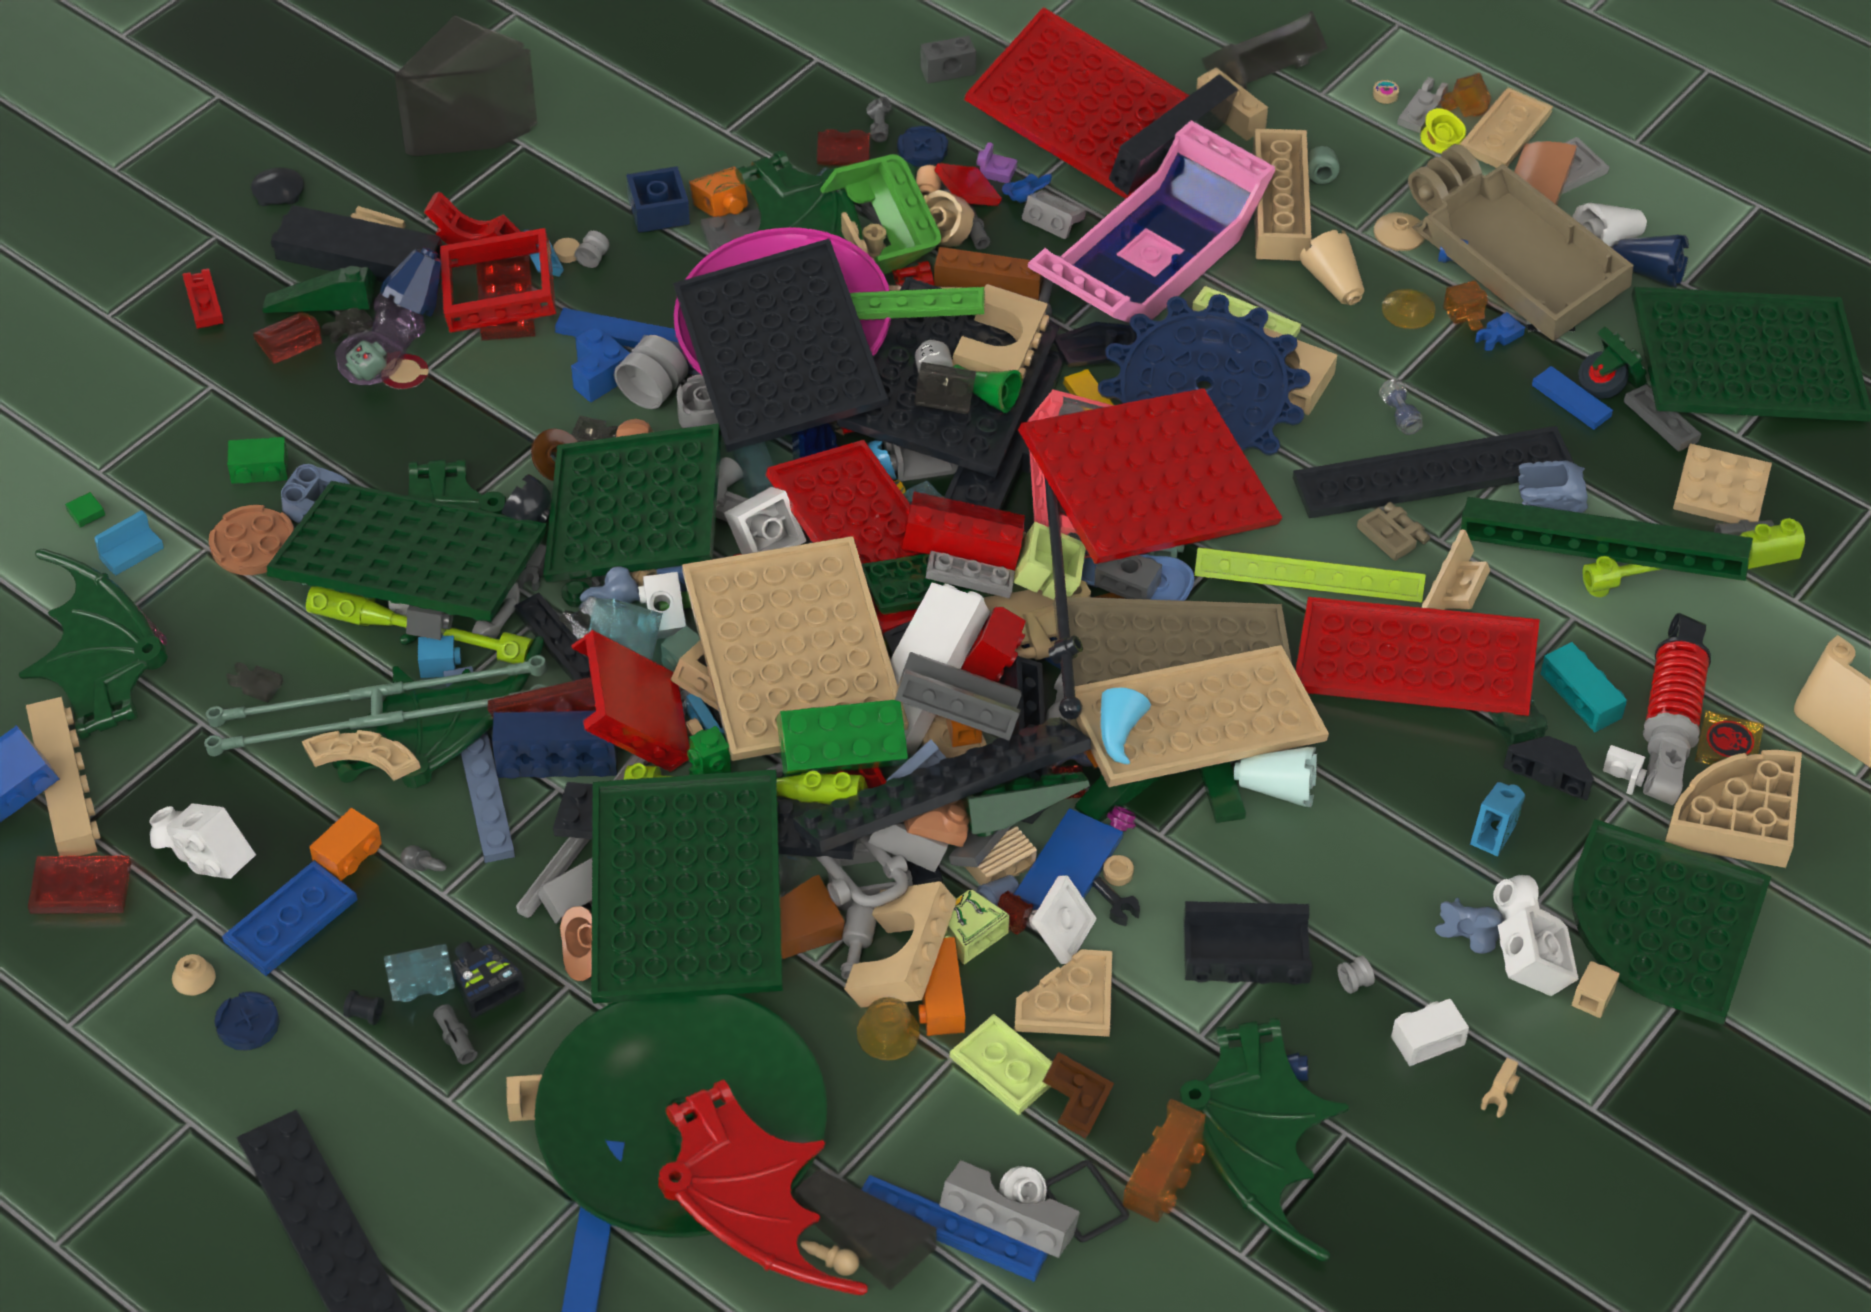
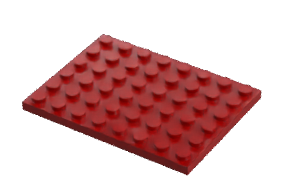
(1072, 95)
(1149, 475)

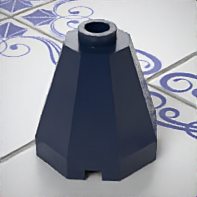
(415, 282)

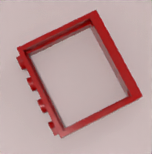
(503, 308)

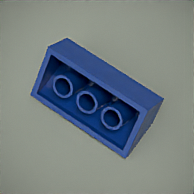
(22, 772)

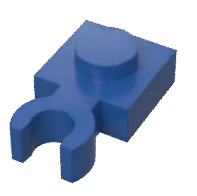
(1502, 330)

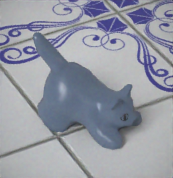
(617, 586)
(1473, 923)

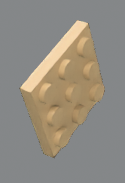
(1722, 485)

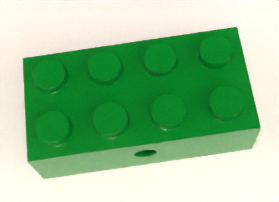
(842, 737)

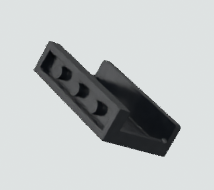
(1246, 942)

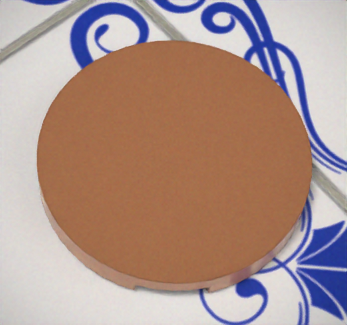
(249, 539)

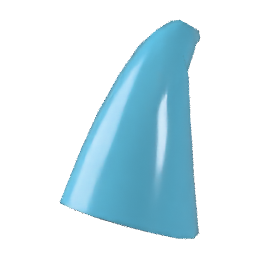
(1119, 714)

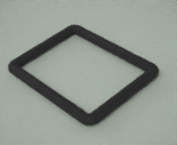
(1086, 1163)

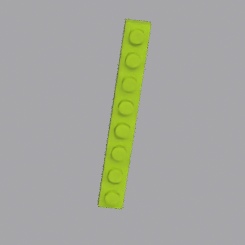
(1310, 574)

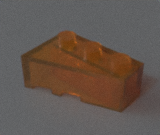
(1166, 1162)

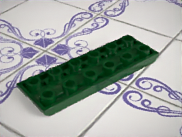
(902, 584)

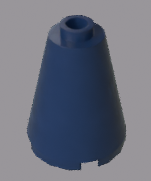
(1656, 257)

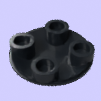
(277, 186)

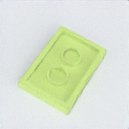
(1003, 1063)

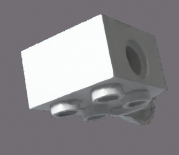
(202, 838)
(1532, 940)

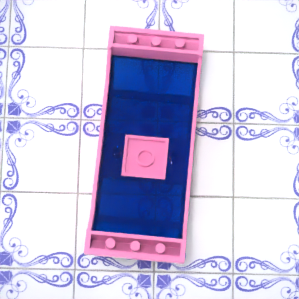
(1164, 229)

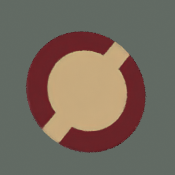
(409, 374)

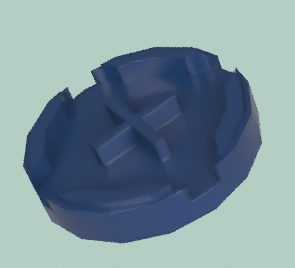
(922, 146)
(247, 1021)

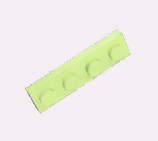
(1240, 308)

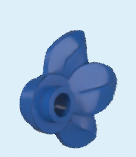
(1021, 189)

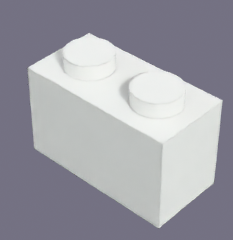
(1429, 1031)

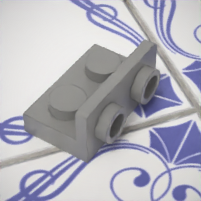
(1052, 213)

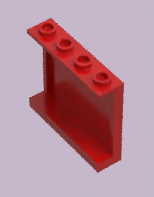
(634, 703)

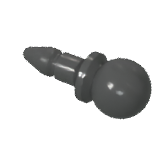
(416, 858)

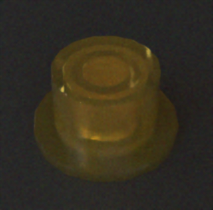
(888, 1029)

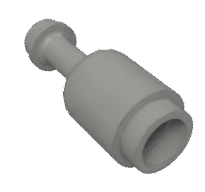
(857, 934)

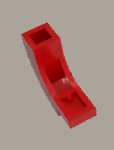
(458, 228)

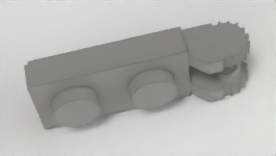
(1415, 113)

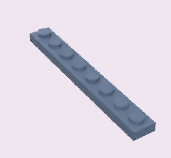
(486, 796)

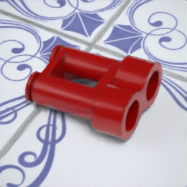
(920, 272)

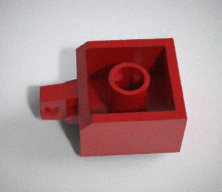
(995, 645)

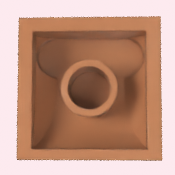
(942, 824)

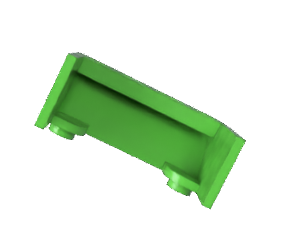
(897, 203)

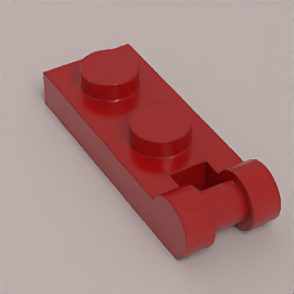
(203, 298)

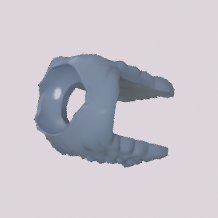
(1553, 485)

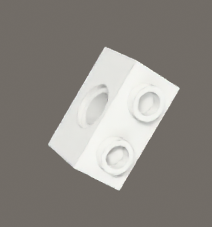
(667, 589)

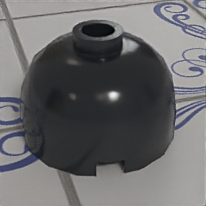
(530, 502)

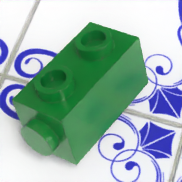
(709, 753)

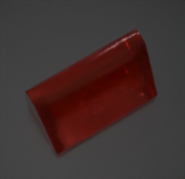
(289, 336)

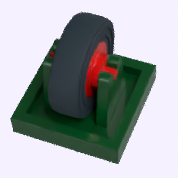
(1608, 370)

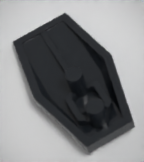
(1088, 343)

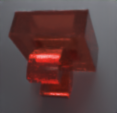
(1016, 909)

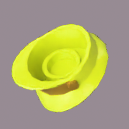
(1442, 130)

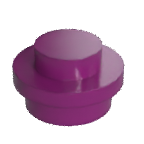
(1121, 818)

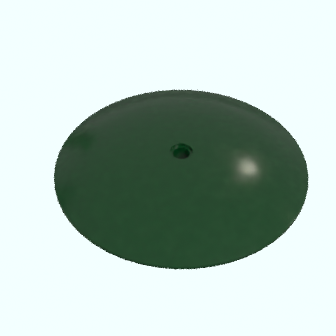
(637, 1060)

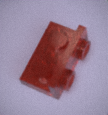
(842, 147)

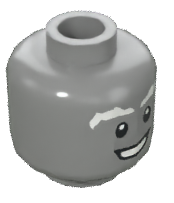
(934, 353)

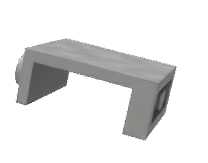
(915, 465)

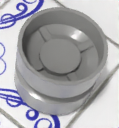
(651, 371)

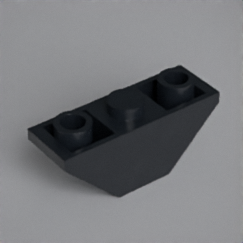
(1551, 764)

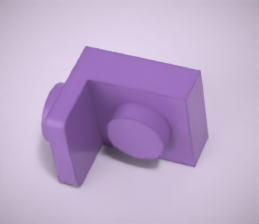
(996, 166)

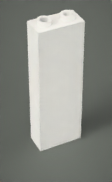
(942, 631)

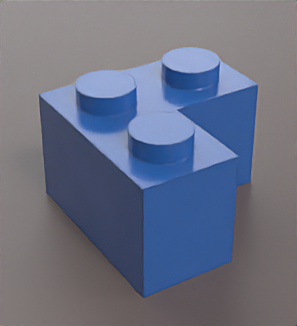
(597, 360)

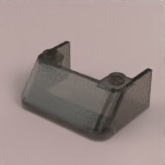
(1269, 51)

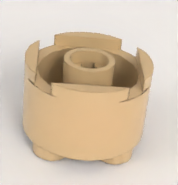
(956, 213)

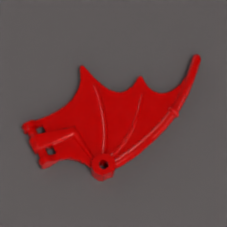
(740, 1185)

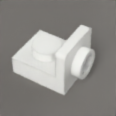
(1626, 766)

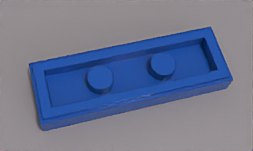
(1572, 397)

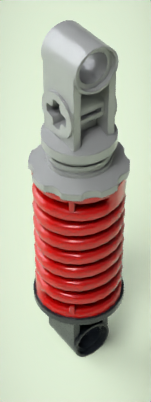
(1675, 706)

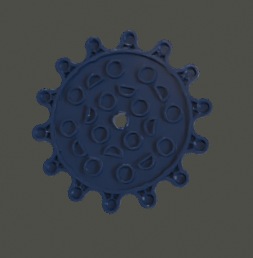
(1216, 347)

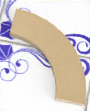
(362, 746)

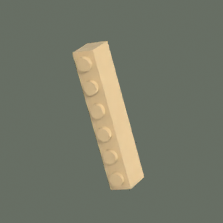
(65, 798)

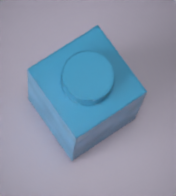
(437, 656)

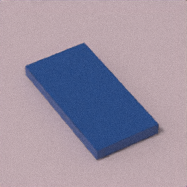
(1075, 851)
(289, 918)

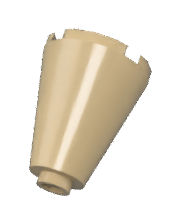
(1334, 266)

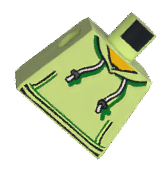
(975, 925)

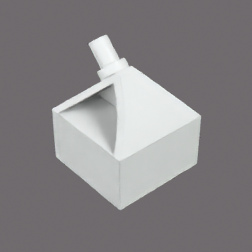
(765, 523)

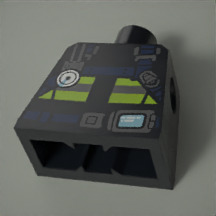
(485, 977)

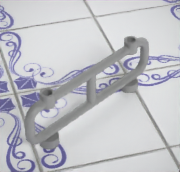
(844, 888)

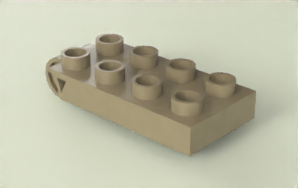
(1516, 242)

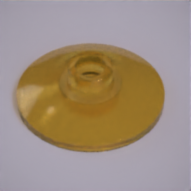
(1408, 308)

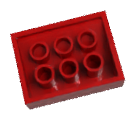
(964, 530)

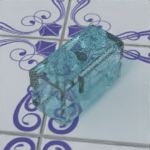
(419, 973)

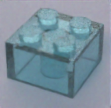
(627, 625)

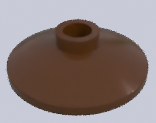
(546, 445)

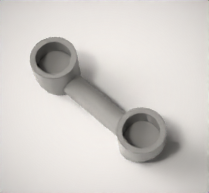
(493, 629)

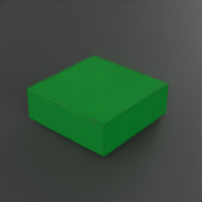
(85, 509)

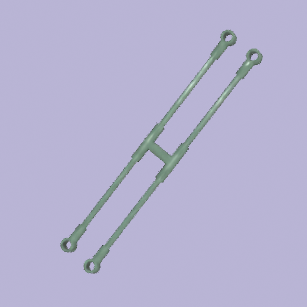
(217, 716)

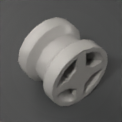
(1355, 974)

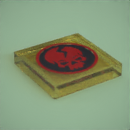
(1727, 736)

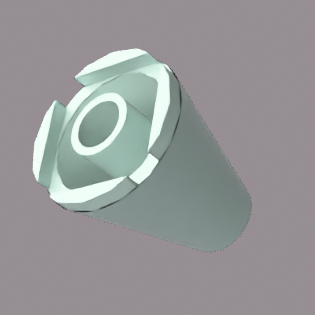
(1280, 774)

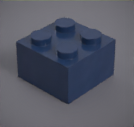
(658, 199)

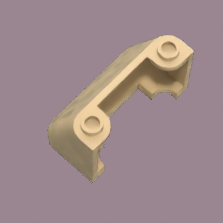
(1838, 700)

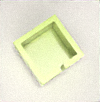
(1035, 562)

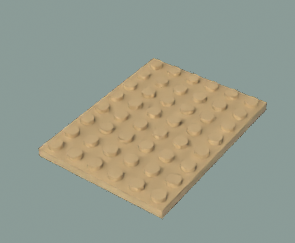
(787, 636)

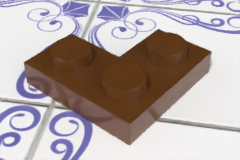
(1086, 1093)

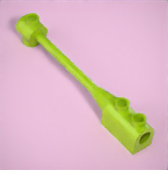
(1769, 547)
(366, 612)
(805, 787)

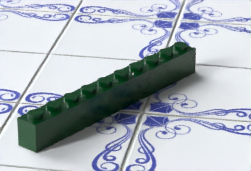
(1607, 536)

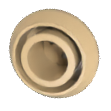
(193, 975)

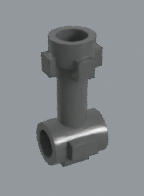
(877, 110)

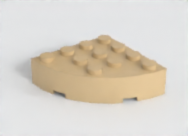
(1741, 808)

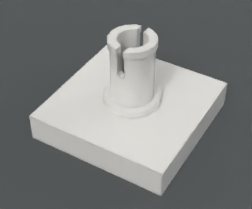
(1063, 919)

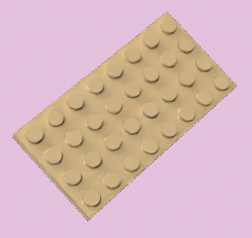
(1206, 715)

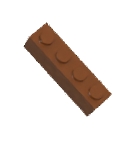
(977, 269)

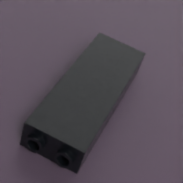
(1145, 151)
(341, 241)

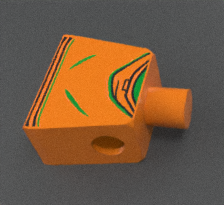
(719, 193)

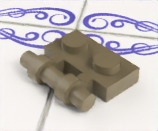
(1388, 535)

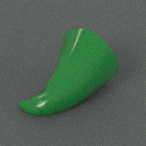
(998, 387)

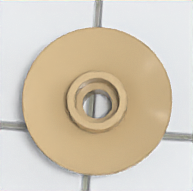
(1397, 232)

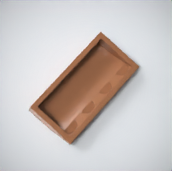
(1546, 167)

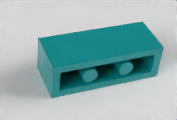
(1583, 686)

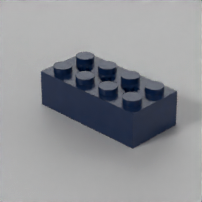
(549, 746)

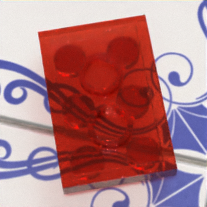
(79, 884)

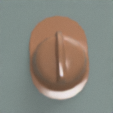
(577, 942)

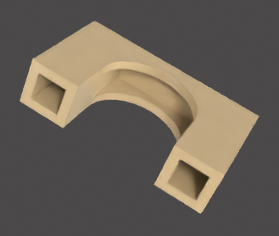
(1017, 316)
(1320, 366)
(905, 974)

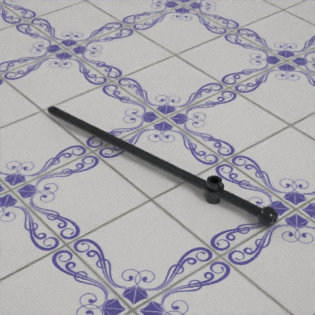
(1066, 647)

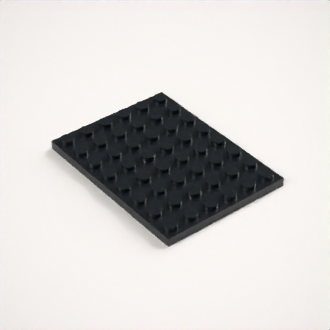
(780, 345)
(967, 440)

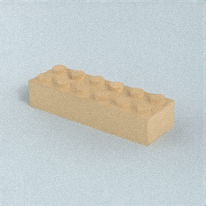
(1284, 209)

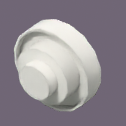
(1023, 1185)

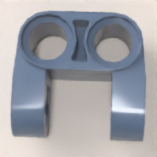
(305, 488)

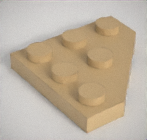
(1070, 998)

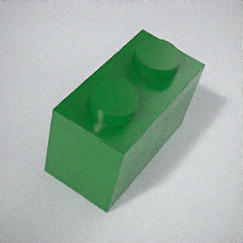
(257, 460)

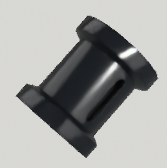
(363, 1007)

